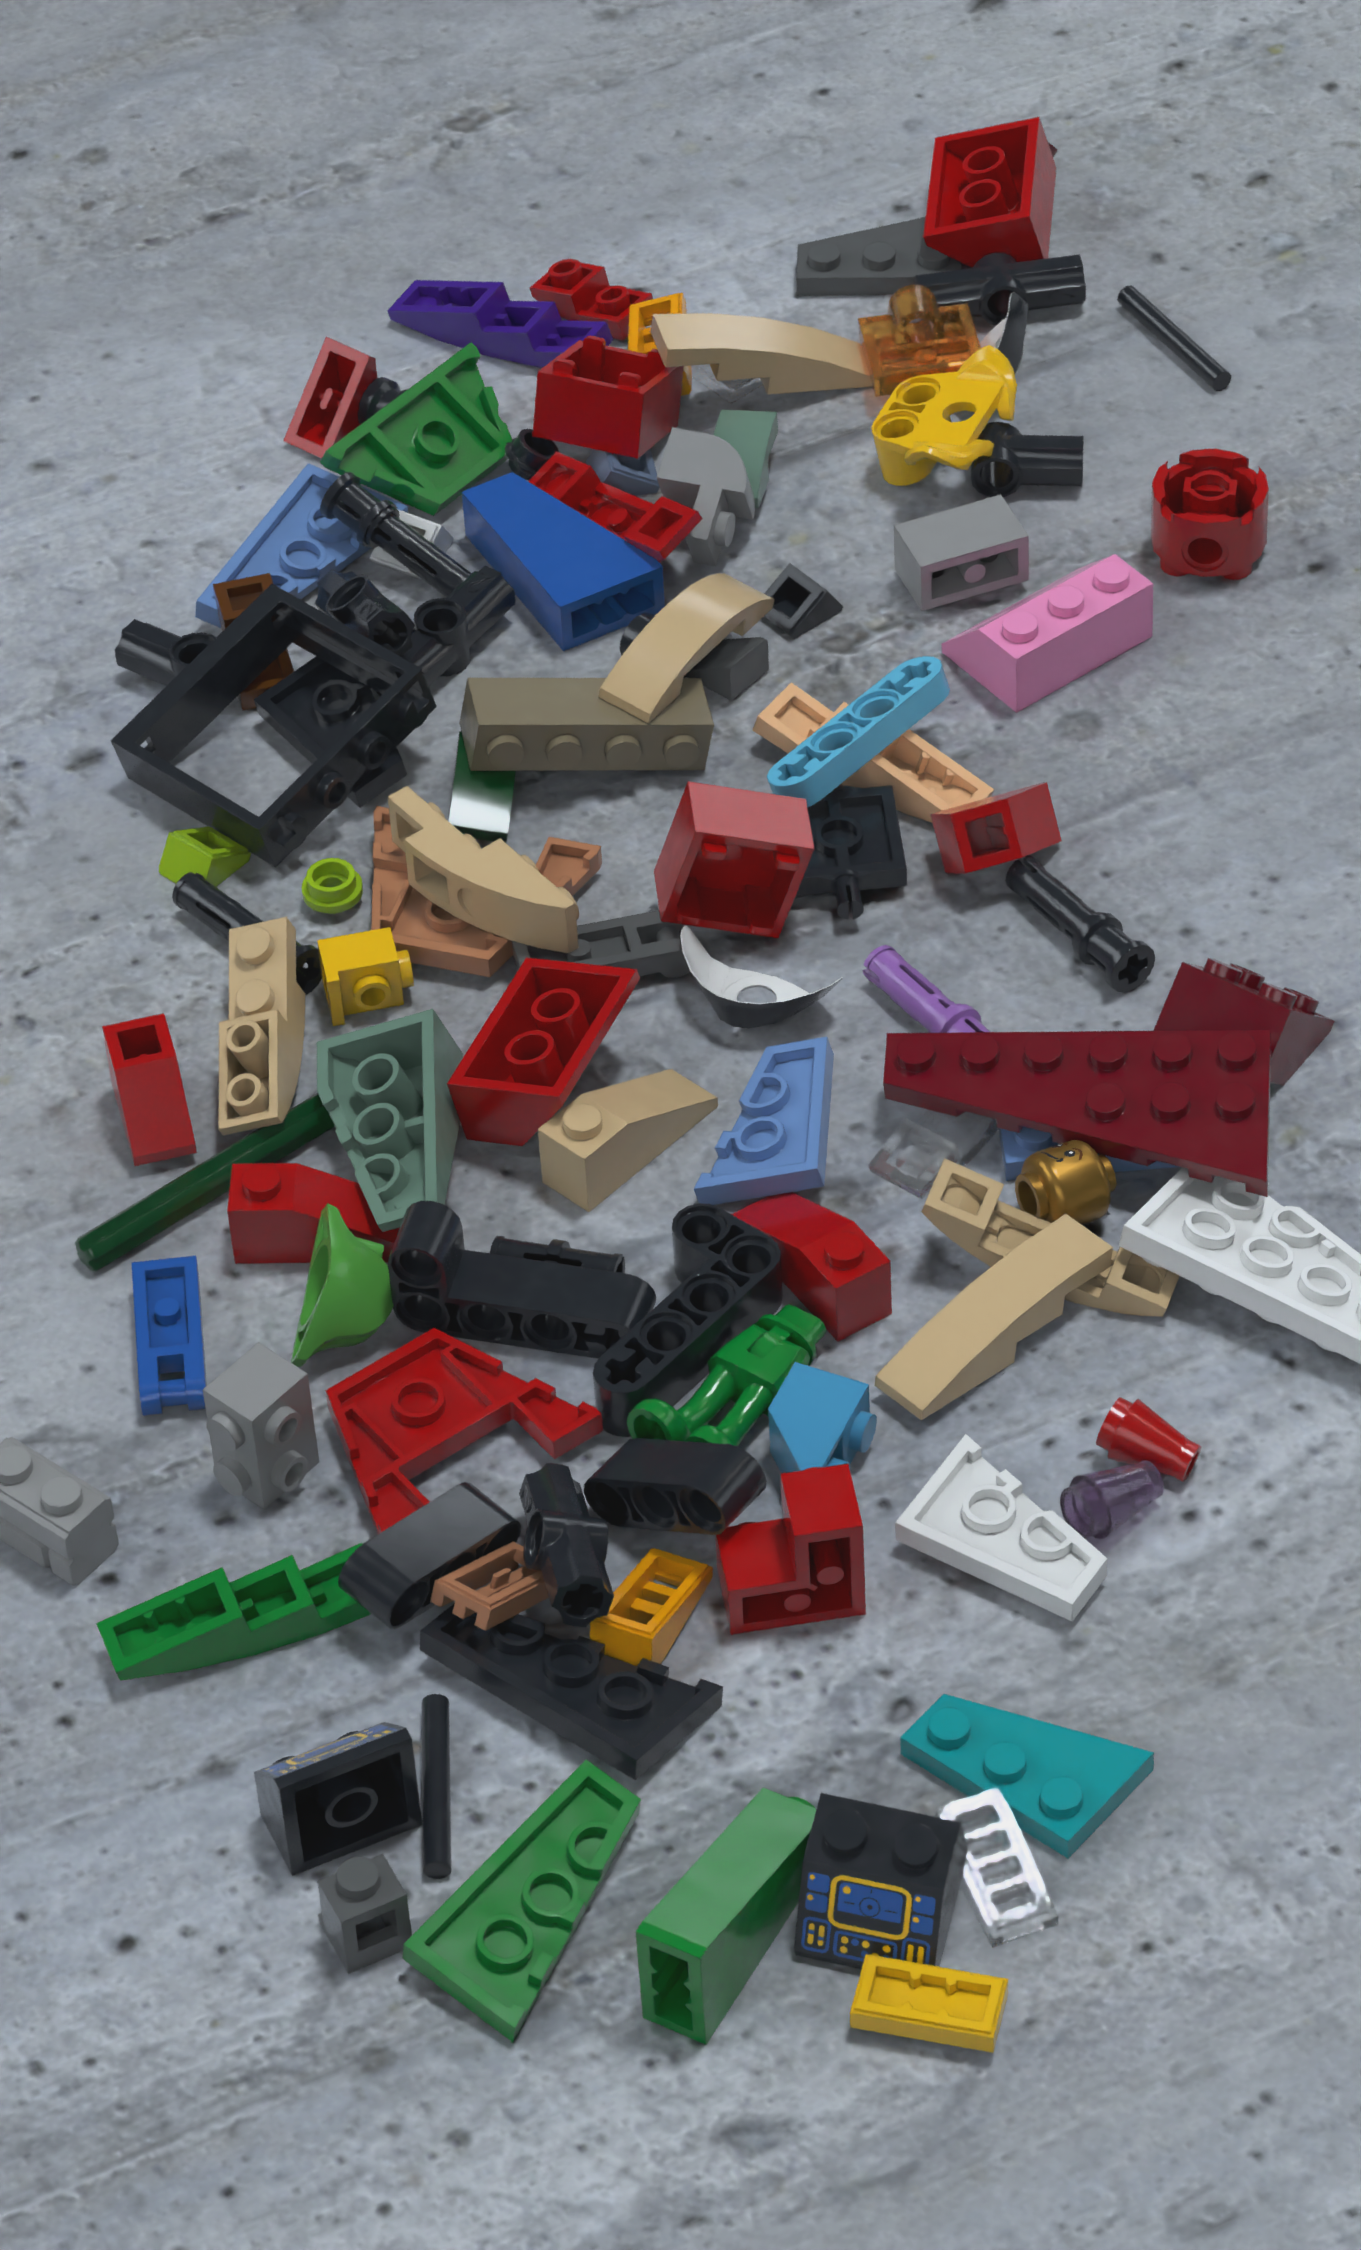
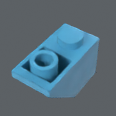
(819, 1420)

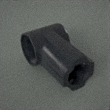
(1026, 461)
(158, 652)

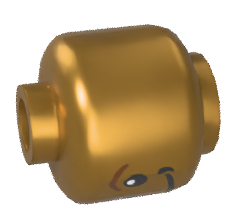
(1066, 1181)

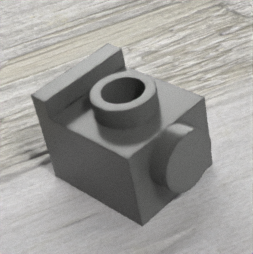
(358, 1893)

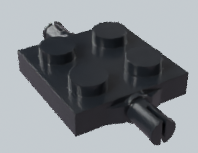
(854, 846)

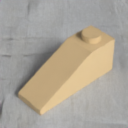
(617, 1132)

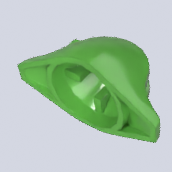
(344, 1290)

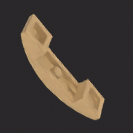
(677, 639)
(969, 1213)

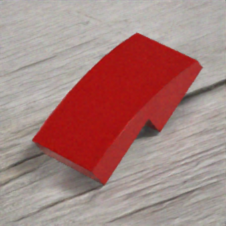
(585, 295)

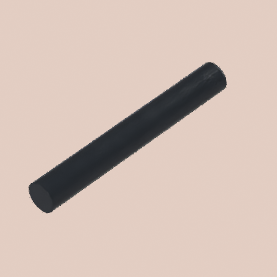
(1174, 338)
(436, 1786)

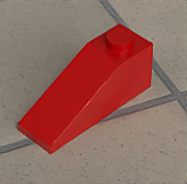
(279, 1207)
(825, 1262)

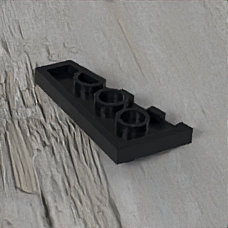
(595, 1701)

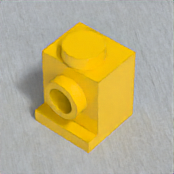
(363, 973)

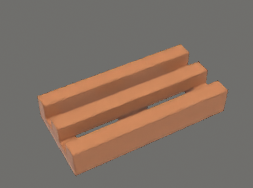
(502, 1598)

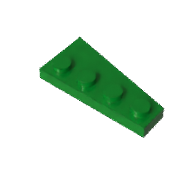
(519, 1909)

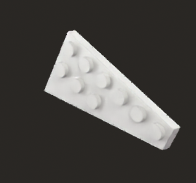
(1255, 1256)

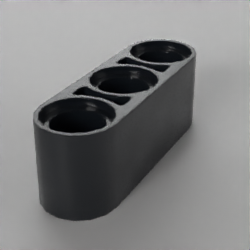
(675, 1486)
(399, 1566)

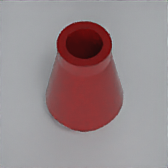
(1138, 1433)

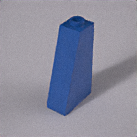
(559, 562)

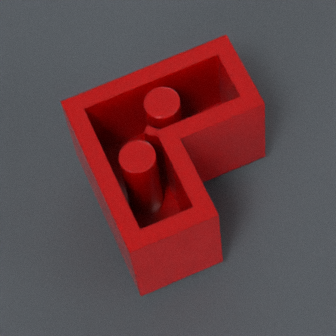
(796, 1565)

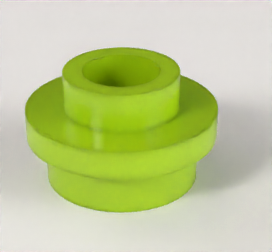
(332, 886)

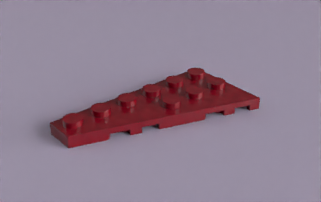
(1126, 1093)

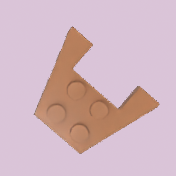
(437, 936)

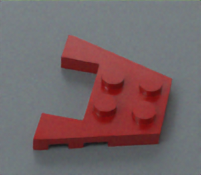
(431, 1404)

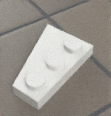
(996, 1533)

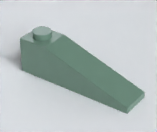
(393, 1109)

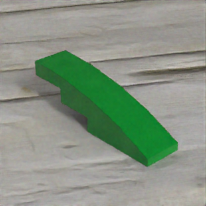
(226, 1620)

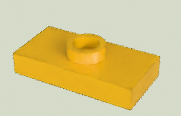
(929, 2003)

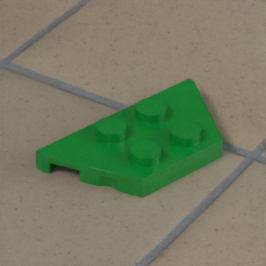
(429, 438)

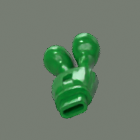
(743, 1371)

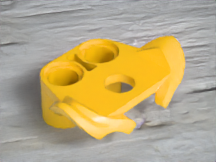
(916, 421)

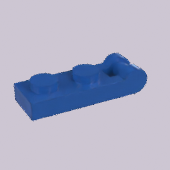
(169, 1333)

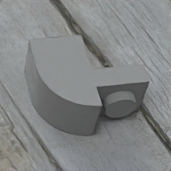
(709, 478)

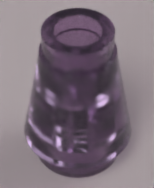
(1110, 1497)

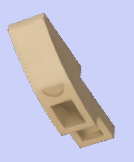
(481, 886)
(264, 1029)

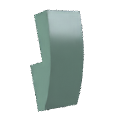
(753, 438)

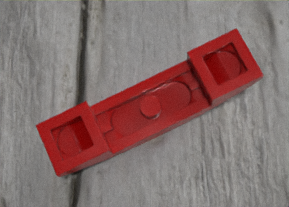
(648, 526)

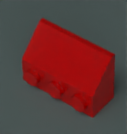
(991, 193)
(536, 1047)

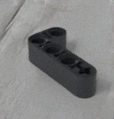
(727, 1284)
(506, 1296)

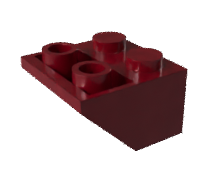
(1239, 999)

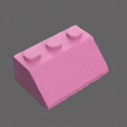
(1057, 632)

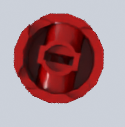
(1209, 515)

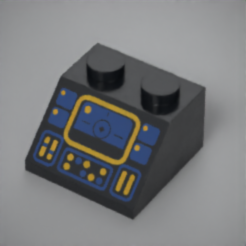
(340, 1796)
(877, 1883)

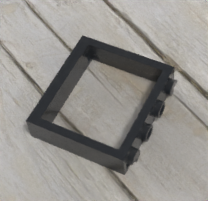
(231, 666)

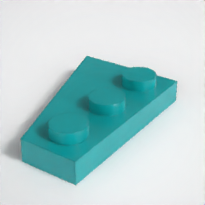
(1050, 1775)

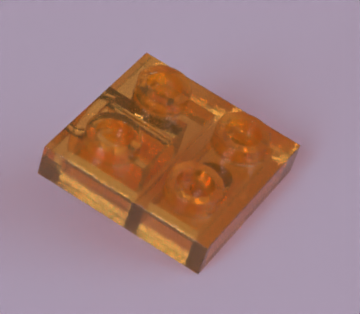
(904, 349)

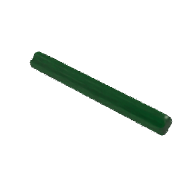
(200, 1185)

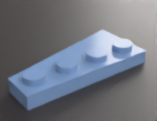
(292, 543)

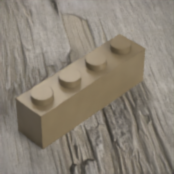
(569, 728)

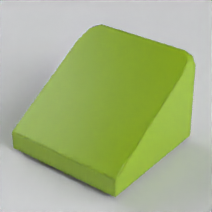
(202, 852)

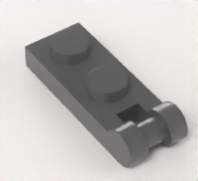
(622, 942)

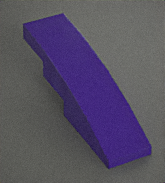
(486, 317)

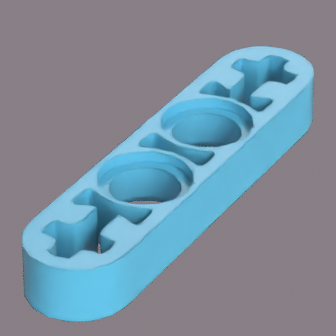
(860, 730)

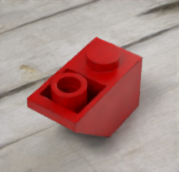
(996, 829)
(149, 1089)

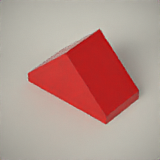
(331, 398)

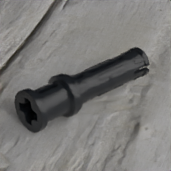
(379, 525)
(224, 913)
(1094, 935)

